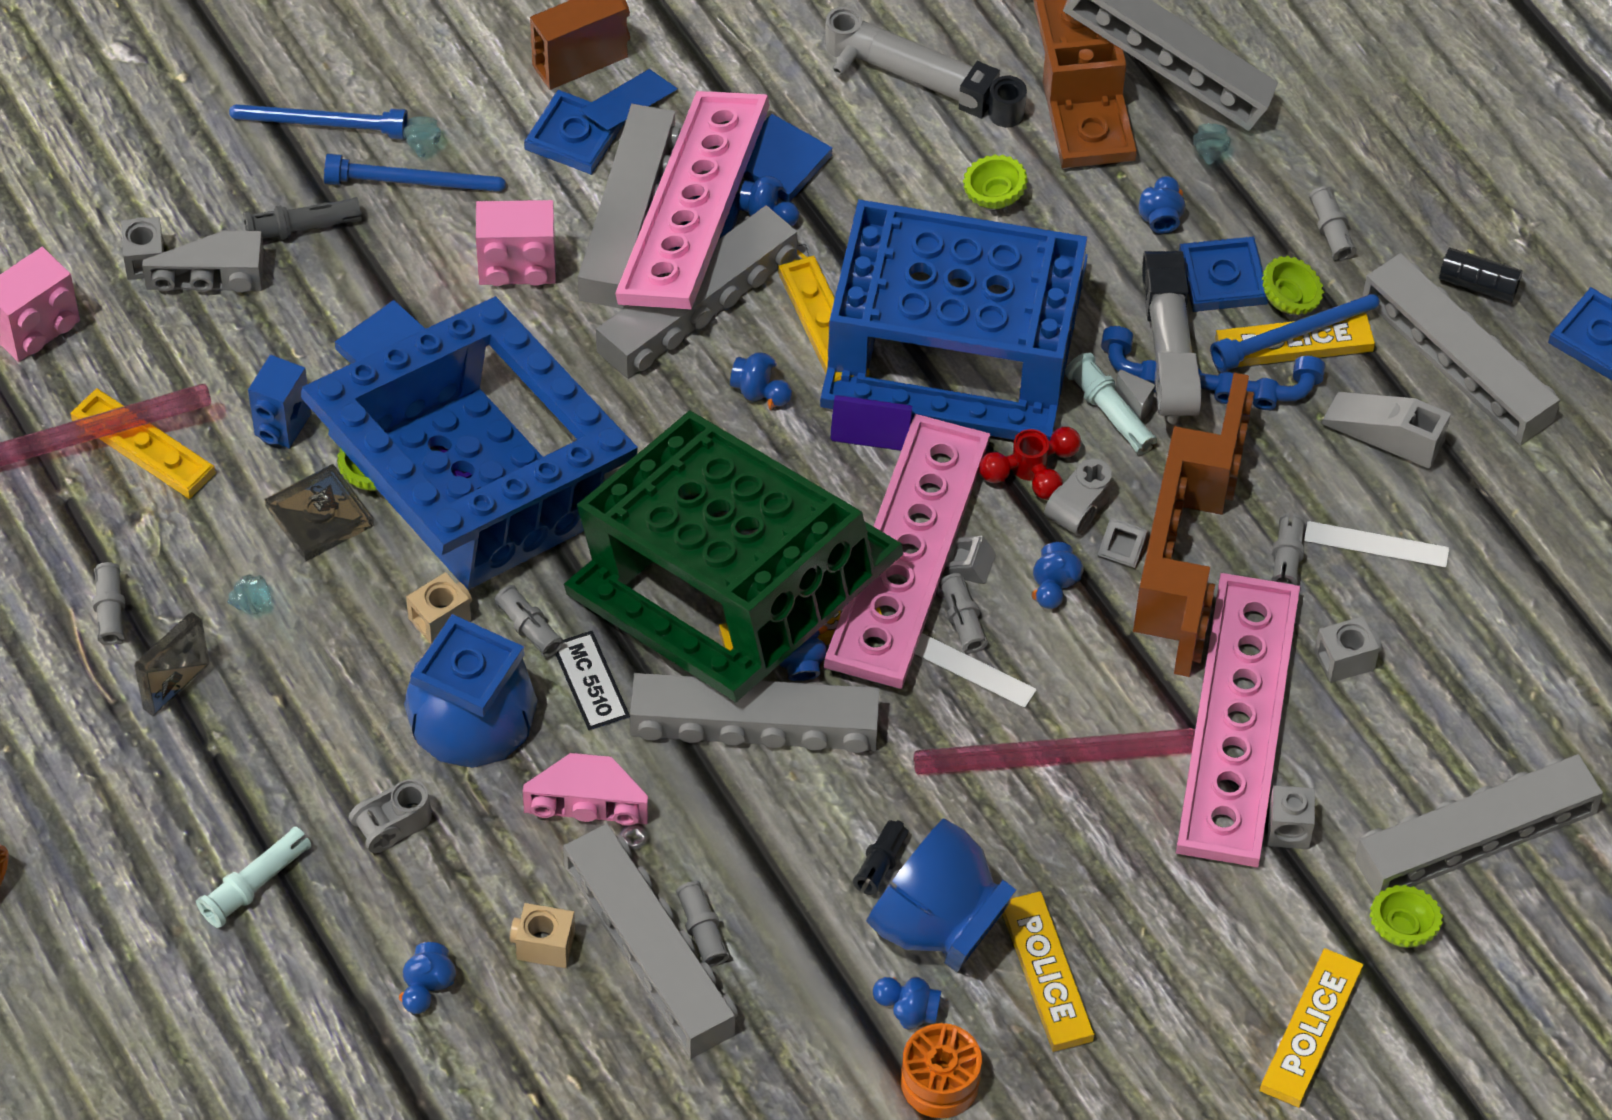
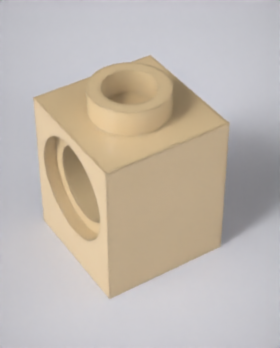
(424, 604)
(550, 950)

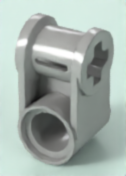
(1080, 496)
(389, 817)

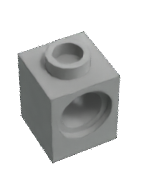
(140, 241)
(1342, 662)
(1291, 817)

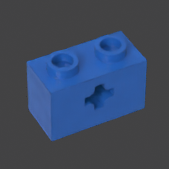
(277, 401)

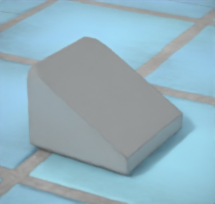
(1136, 393)
(1123, 543)
(971, 558)

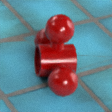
(1063, 442)

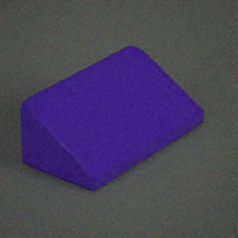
(870, 422)

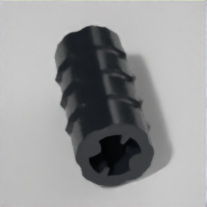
(1480, 274)

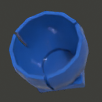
(470, 696)
(942, 897)

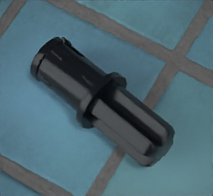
(881, 856)

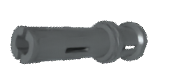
(284, 222)

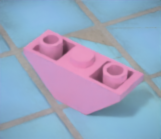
(586, 790)

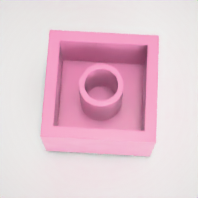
(515, 242)
(35, 304)

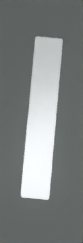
(1376, 544)
(974, 670)

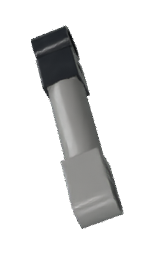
(1166, 308)

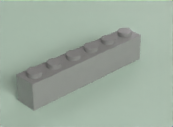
(1180, 55)
(626, 201)
(739, 263)
(1462, 349)
(767, 715)
(1479, 825)
(650, 941)

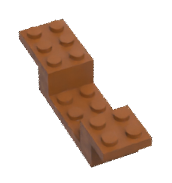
(1083, 90)
(1197, 476)

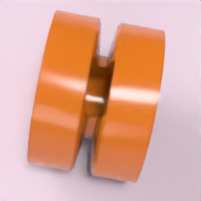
(941, 1070)

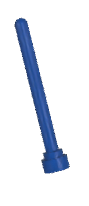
(389, 122)
(341, 169)
(1228, 353)

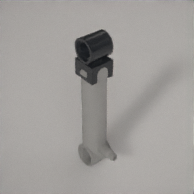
(974, 87)

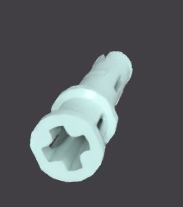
(1101, 391)
(240, 887)

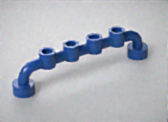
(1307, 372)

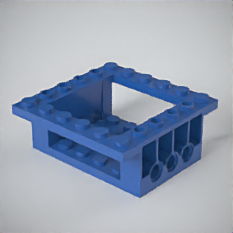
(1024, 324)
(429, 395)

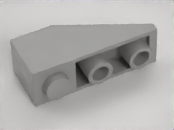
(212, 263)
(1391, 423)

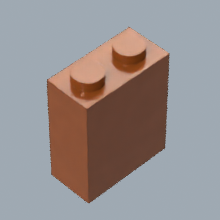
(578, 39)

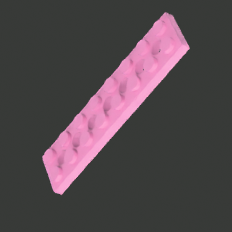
(673, 200)
(923, 568)
(1256, 737)

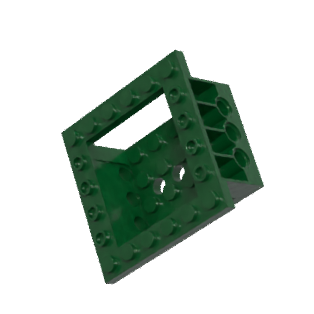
(773, 584)

